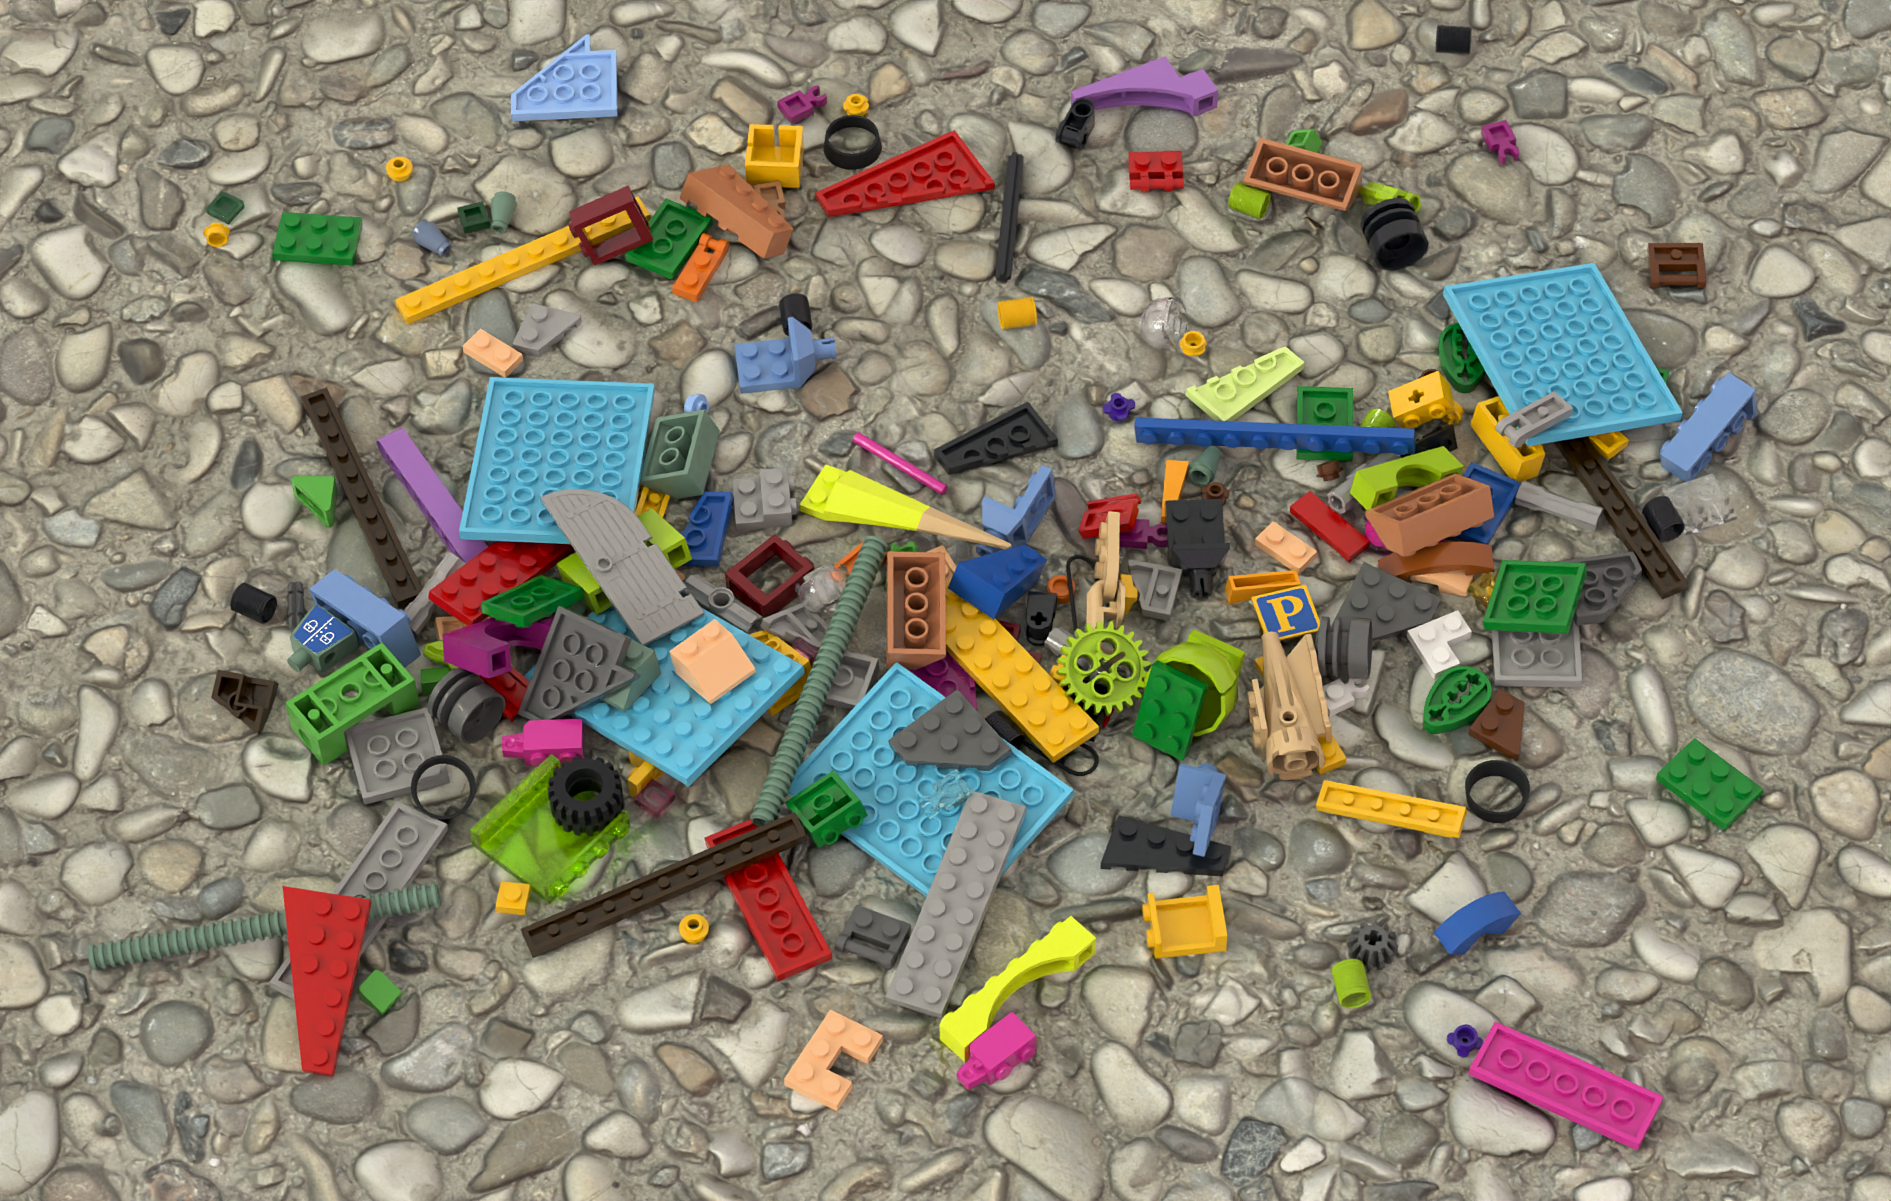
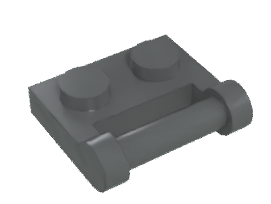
(876, 930)

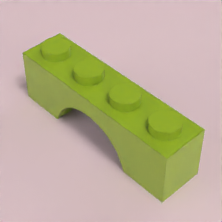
(1380, 482)

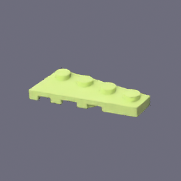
(1246, 386)

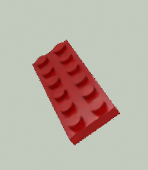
(492, 573)
(774, 911)

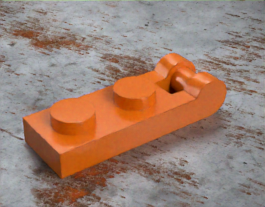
(700, 268)

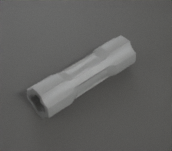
(1578, 512)
(422, 608)

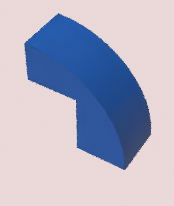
(1483, 916)

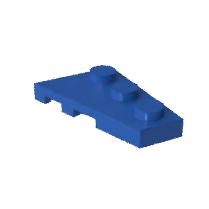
(708, 528)

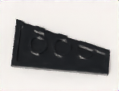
(1000, 439)
(1155, 847)

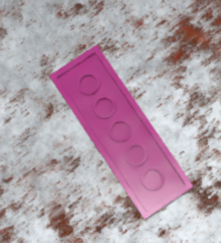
(1566, 1085)

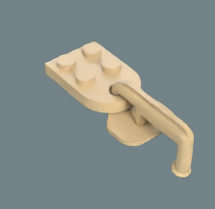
(1108, 587)

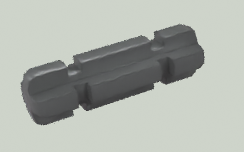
(295, 604)

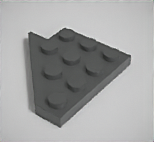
(576, 667)

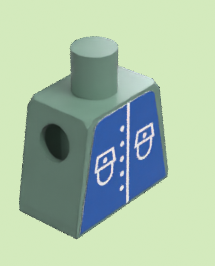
(320, 640)

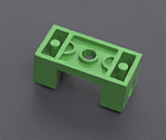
(324, 713)

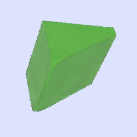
(1305, 139)
(431, 677)
(378, 992)

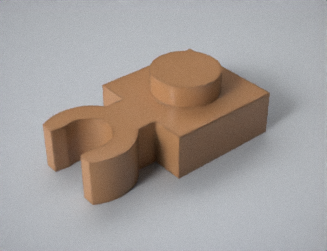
(773, 194)

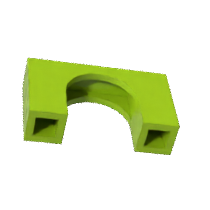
(663, 534)

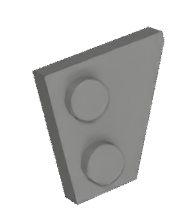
(543, 328)
(1156, 588)
(796, 623)

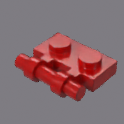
(1156, 170)

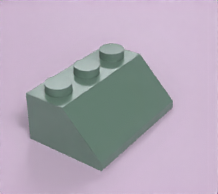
(680, 454)
(642, 661)

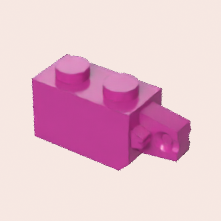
(545, 737)
(998, 1052)

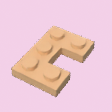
(811, 1070)

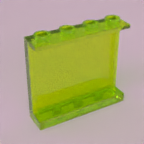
(530, 844)

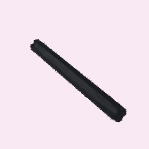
(1009, 217)

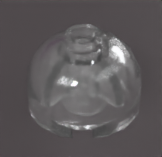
(1163, 323)
(823, 589)

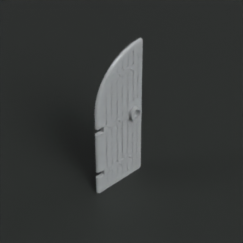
(631, 575)

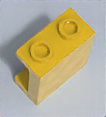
(1186, 924)

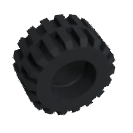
(584, 776)

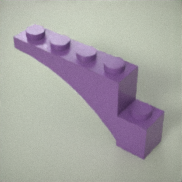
(1153, 85)

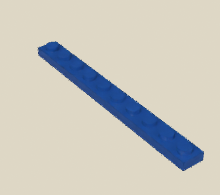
(1275, 435)

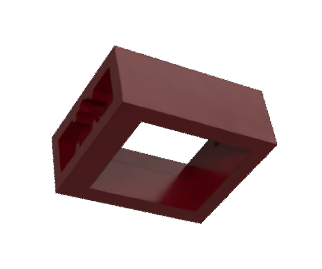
(601, 209)
(750, 594)

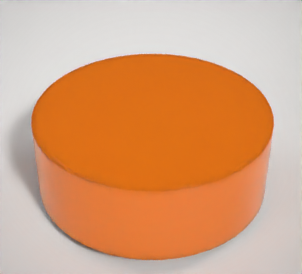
(1059, 585)

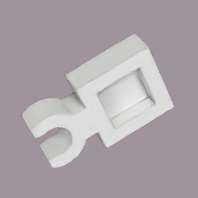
(1341, 695)

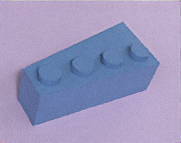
(1709, 427)
(367, 615)

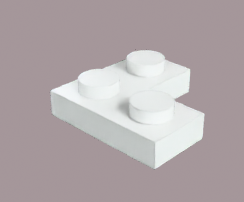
(1434, 640)

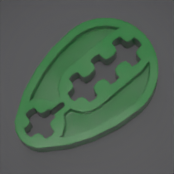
(1452, 363)
(1447, 688)

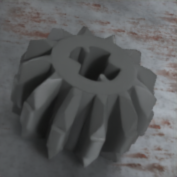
(1372, 945)

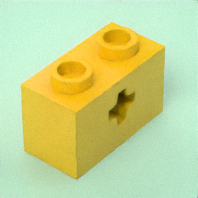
(1421, 401)

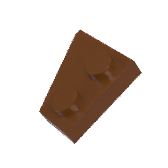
(1501, 724)

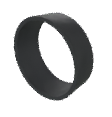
(856, 160)
(443, 759)
(1502, 769)

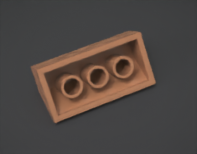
(1304, 174)
(1431, 514)
(915, 609)

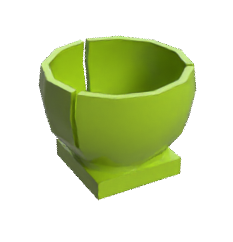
(1213, 664)

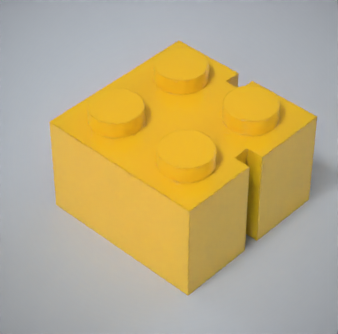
(770, 163)

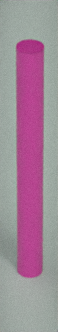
(900, 463)

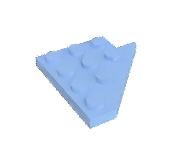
(570, 87)

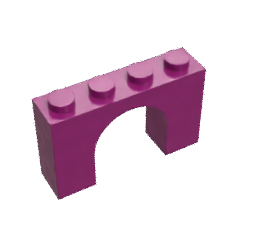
(486, 644)

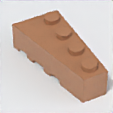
(738, 209)

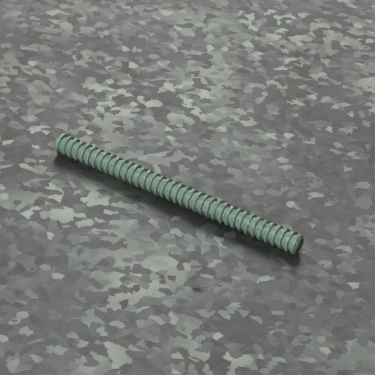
(819, 681)
(244, 930)

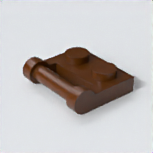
(1676, 258)

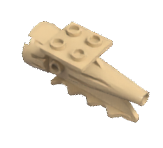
(1289, 709)

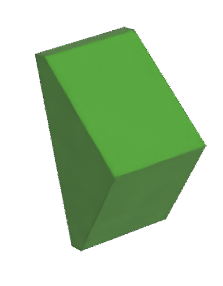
(318, 495)

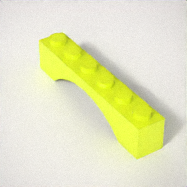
(1060, 951)

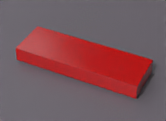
(1329, 526)

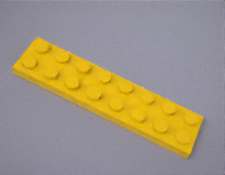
(1015, 680)

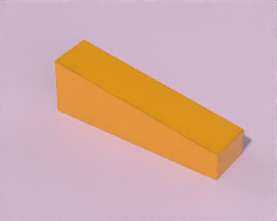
(1174, 482)
(1243, 587)

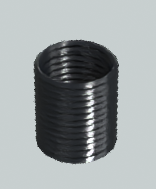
(1453, 39)
(795, 306)
(1663, 518)
(253, 603)
(1006, 729)

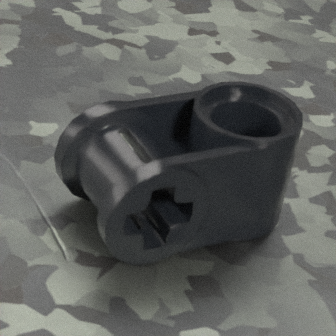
(1077, 124)
(1040, 616)

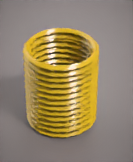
(1017, 313)

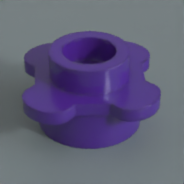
(1118, 413)
(1464, 1032)

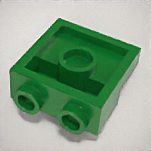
(827, 809)

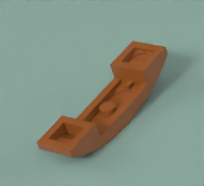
(1443, 557)

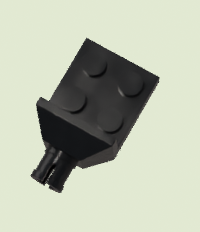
(1196, 540)

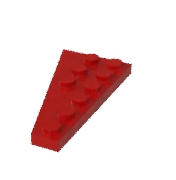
(922, 174)
(325, 953)

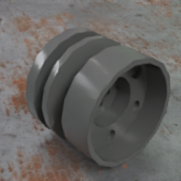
(1345, 647)
(466, 705)

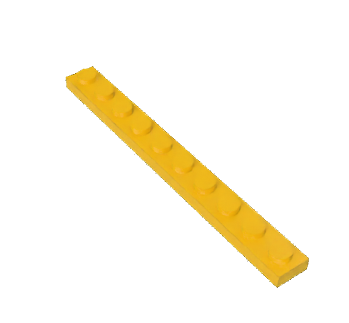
(507, 267)

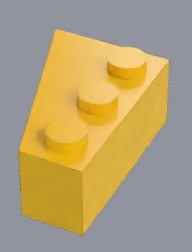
(1519, 462)

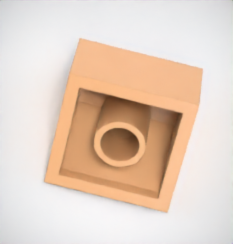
(711, 661)

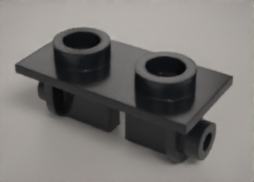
(1440, 437)

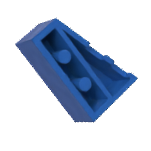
(997, 578)

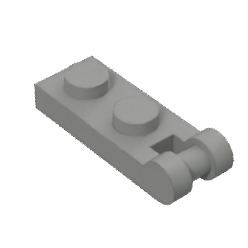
(1534, 418)

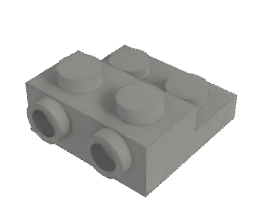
(764, 500)
(853, 680)

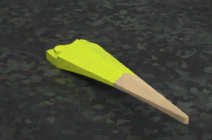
(857, 499)

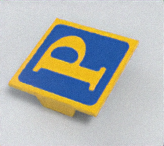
(1287, 612)

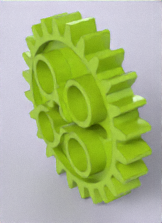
(1088, 647)

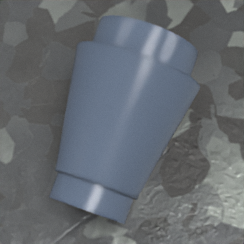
(431, 237)

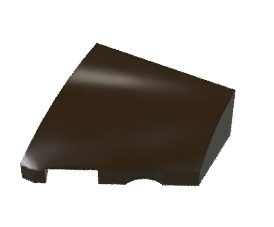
(245, 697)

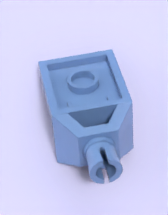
(781, 362)
(1020, 523)
(1199, 799)

